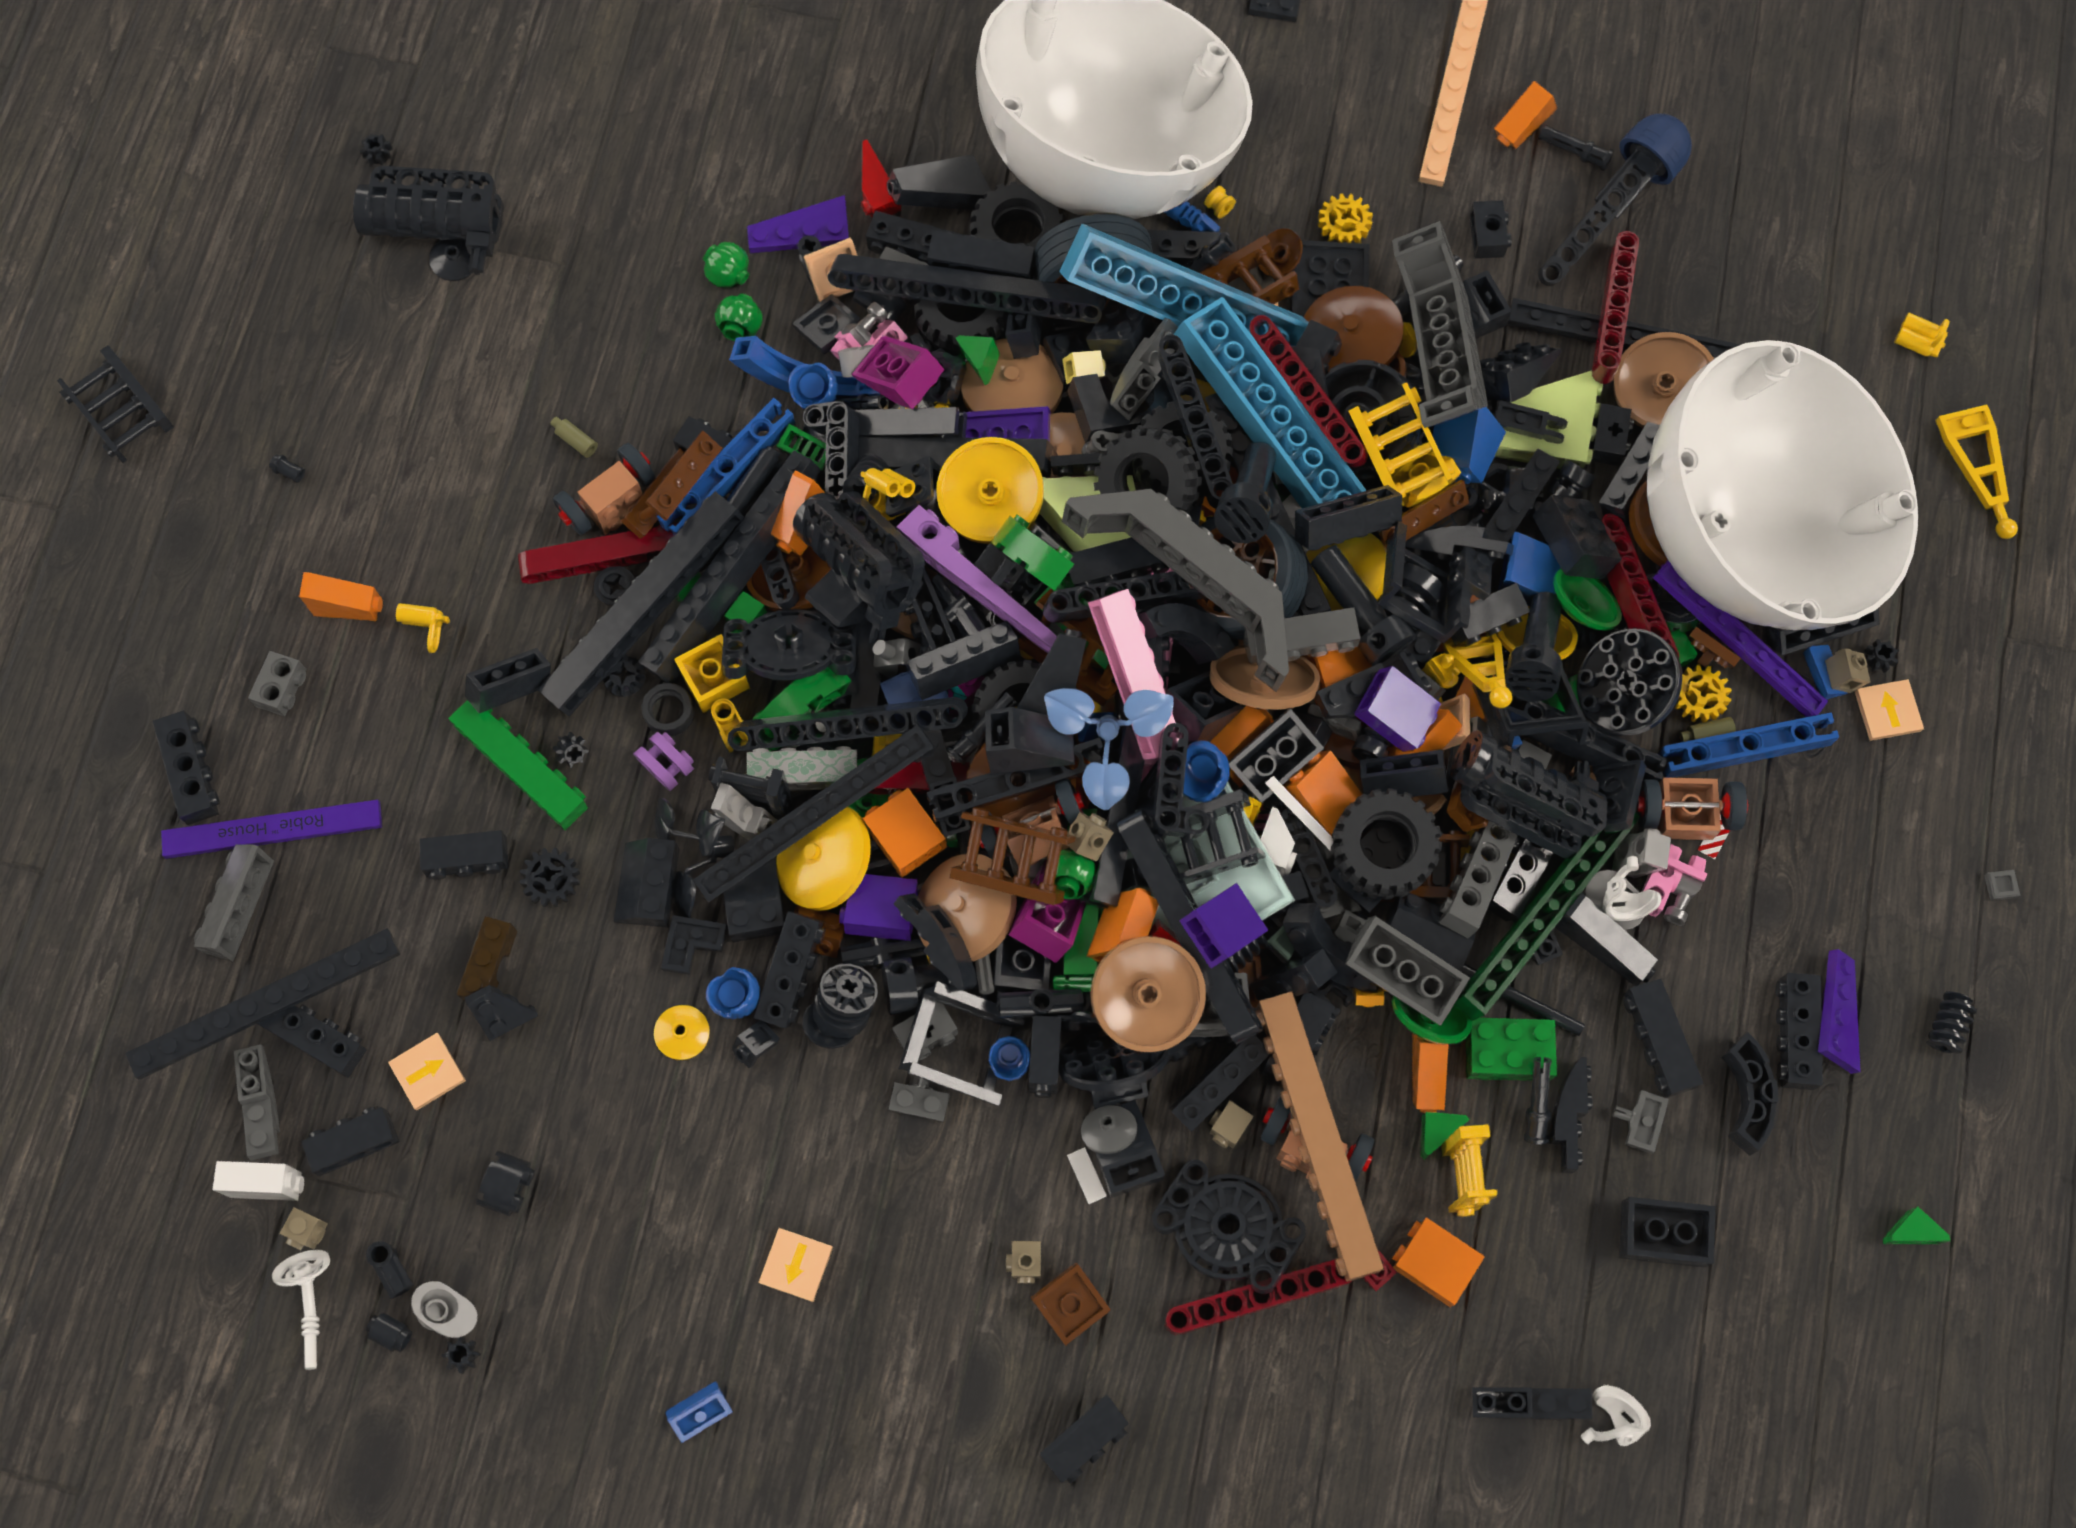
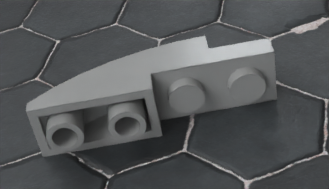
(740, 813)

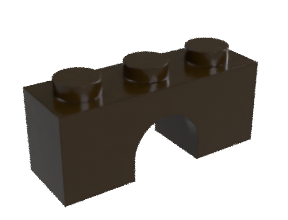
(492, 943)

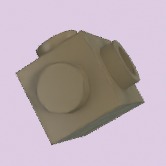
(1847, 670)
(1090, 835)
(1229, 1125)
(303, 1229)
(1025, 1261)

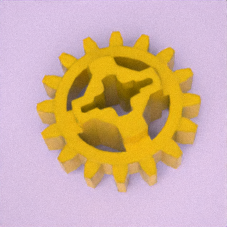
(1345, 219)
(1712, 694)

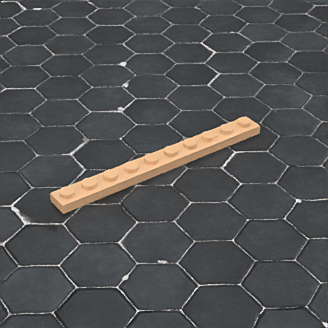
(1452, 92)

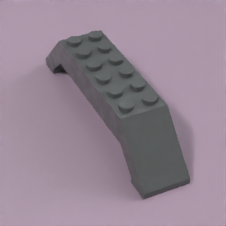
(1441, 326)
(1198, 560)

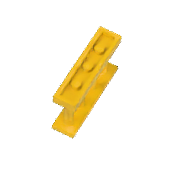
(1375, 444)
(1465, 1151)

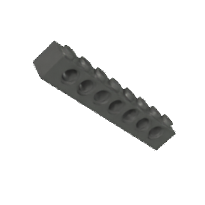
(1467, 918)

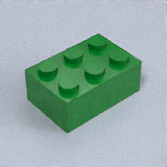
(1507, 1048)

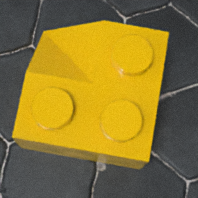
(705, 675)

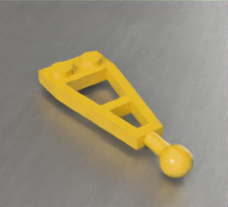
(1969, 424)
(1485, 648)

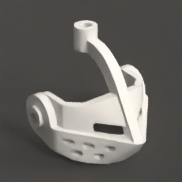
(1636, 904)
(1615, 1402)

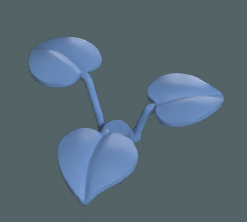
(1070, 710)

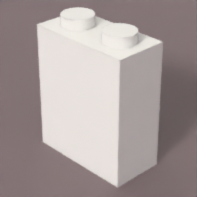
(258, 1181)

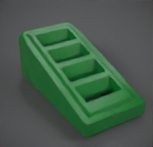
(787, 437)

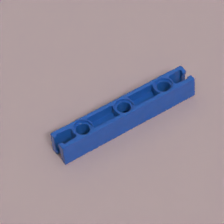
(738, 455)
(1766, 741)

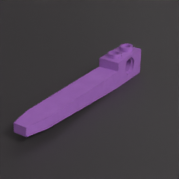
(944, 557)

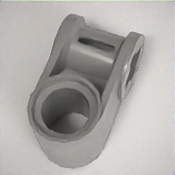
(851, 358)

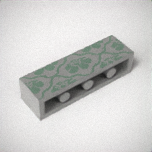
(803, 769)

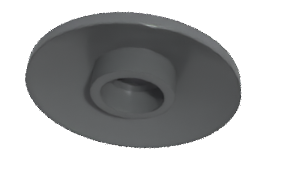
(1112, 1137)

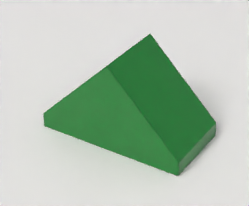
(981, 355)
(1437, 1129)
(1916, 1228)

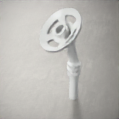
(304, 1276)

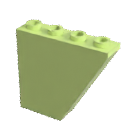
(1570, 399)
(1057, 493)

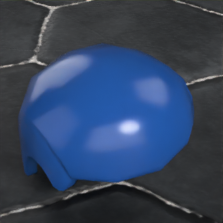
(1009, 1058)

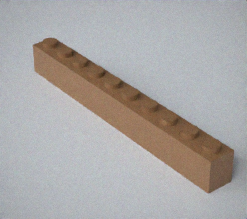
(1319, 1138)

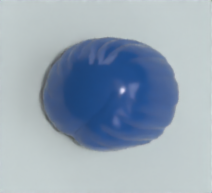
(812, 384)
(1205, 771)
(733, 993)

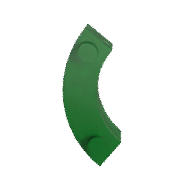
(1041, 559)
(804, 696)

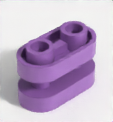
(663, 745)

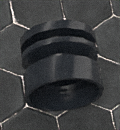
(1419, 590)
(844, 1000)

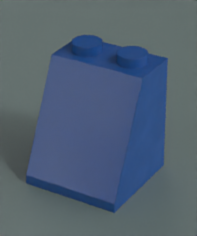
(1470, 443)
(1529, 566)

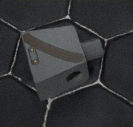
(892, 656)

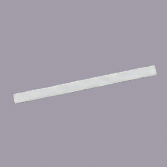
(1300, 812)

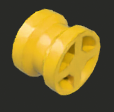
(1220, 202)

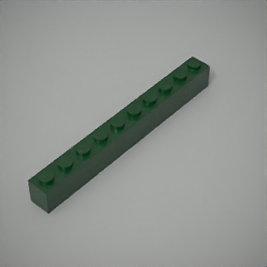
(1537, 922)

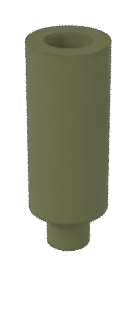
(574, 437)
(1708, 729)

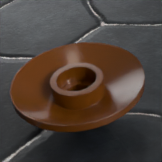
(1284, 242)

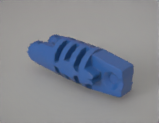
(1192, 218)

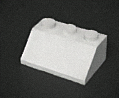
(1279, 842)

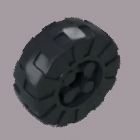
(1369, 387)

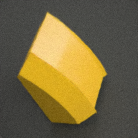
(1417, 468)

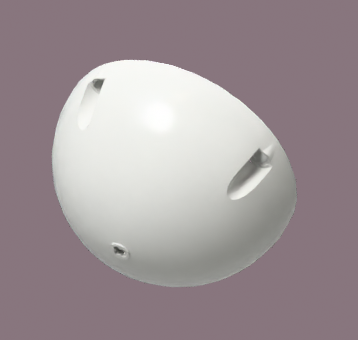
(1110, 102)
(1775, 488)

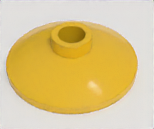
(691, 1041)

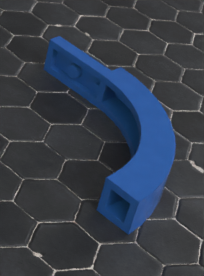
(775, 368)

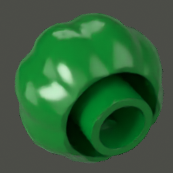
(726, 265)
(737, 314)
(1074, 873)

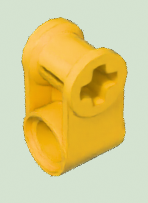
(725, 725)

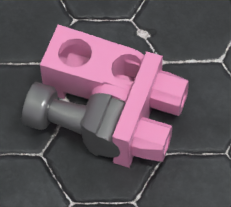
(858, 334)
(1679, 879)

